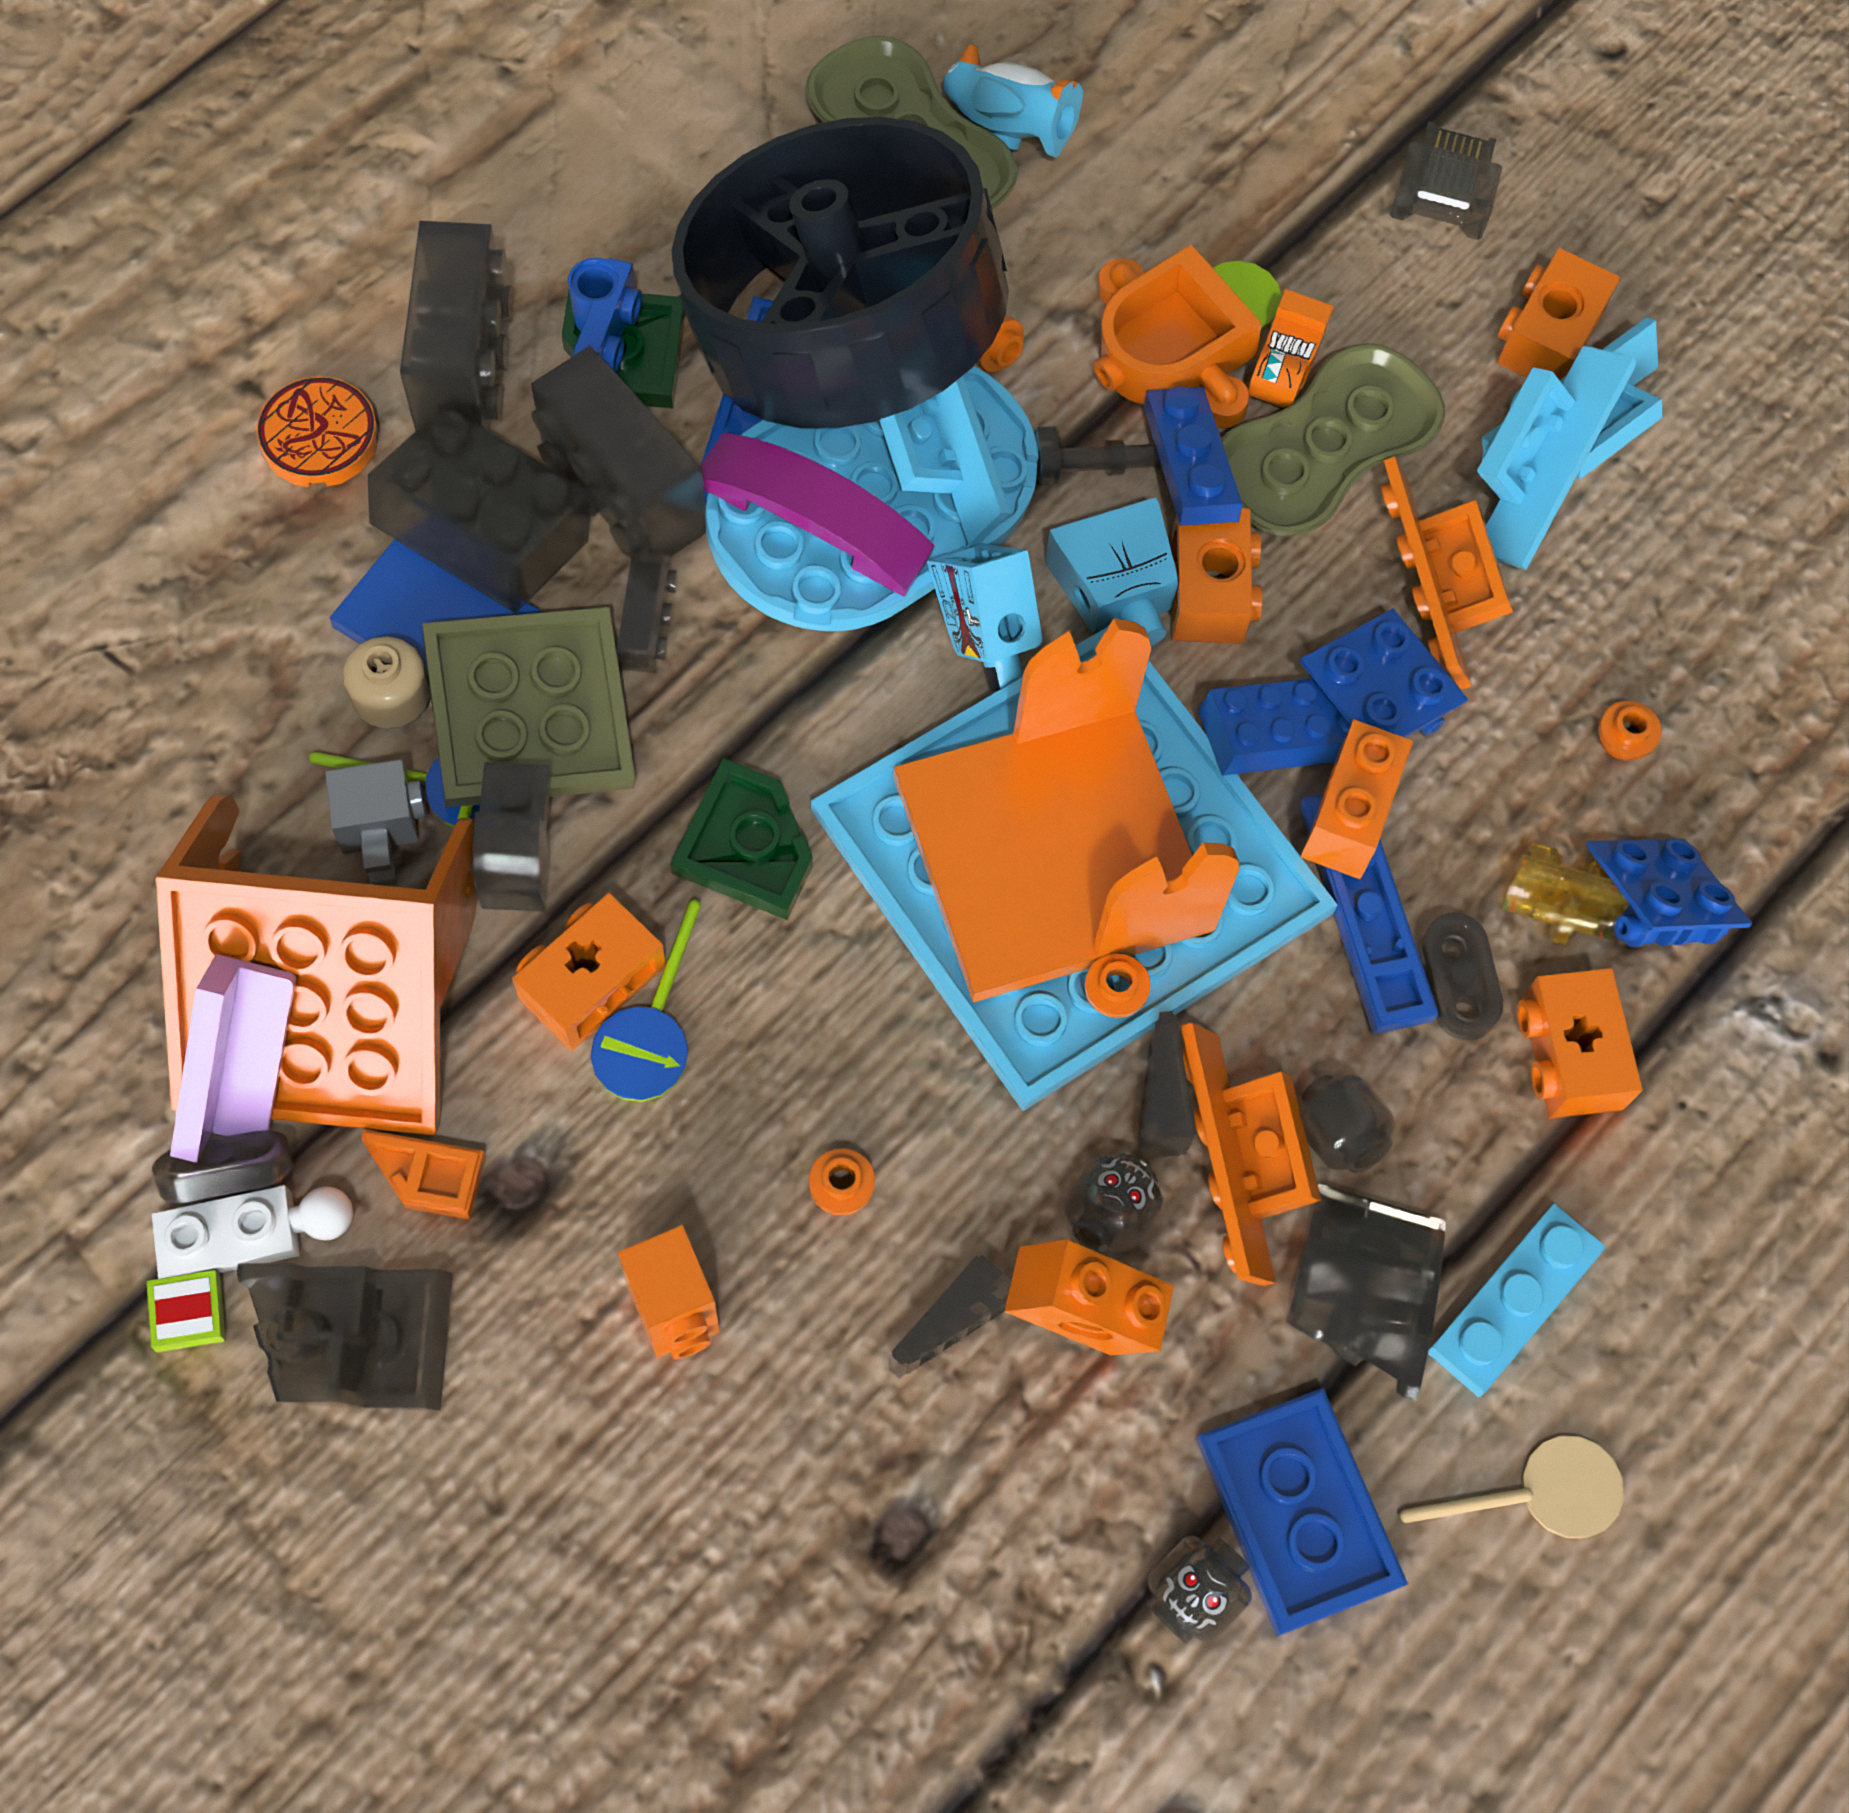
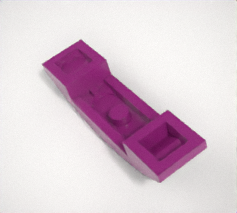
(821, 503)

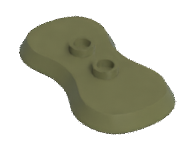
(894, 81)
(1350, 419)

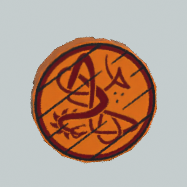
(317, 431)

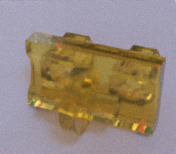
(1564, 896)

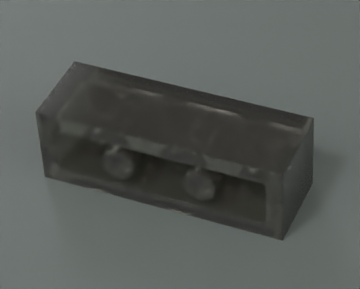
(646, 612)

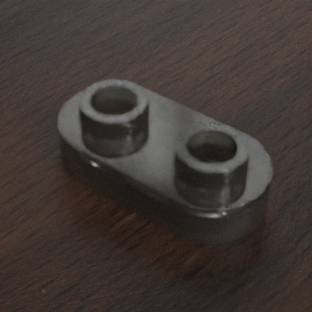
(1462, 980)
(225, 1167)

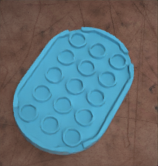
(811, 581)

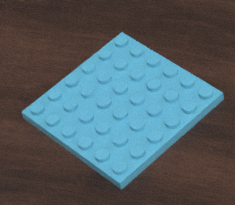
(1049, 1029)

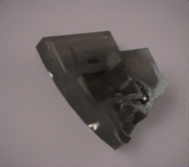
(1369, 1283)
(352, 1333)

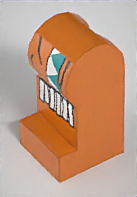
(1290, 349)

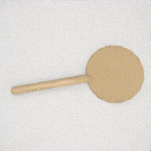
(1565, 1483)

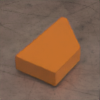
(428, 1173)

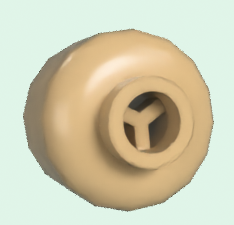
(386, 682)

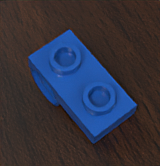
(604, 318)

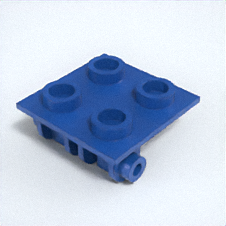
(1385, 678)
(1668, 893)

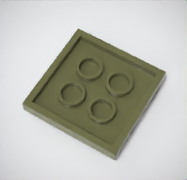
(528, 695)

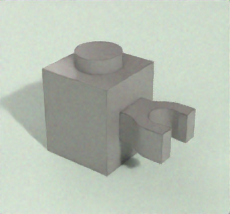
(373, 811)

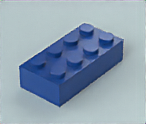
(1272, 726)

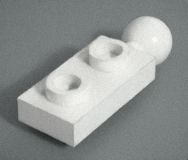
(245, 1229)

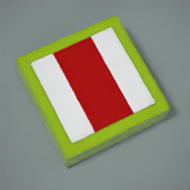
(185, 1311)

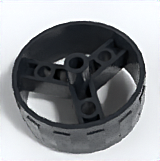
(882, 264)

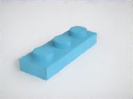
(1516, 1300)

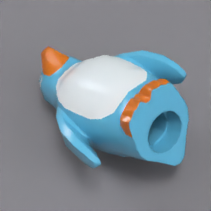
(1014, 101)

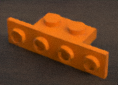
(1455, 569)
(1254, 1151)

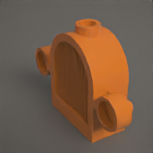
(1175, 331)

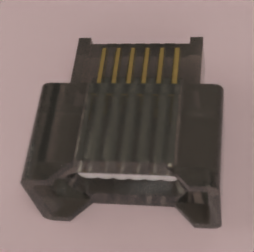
(1449, 180)

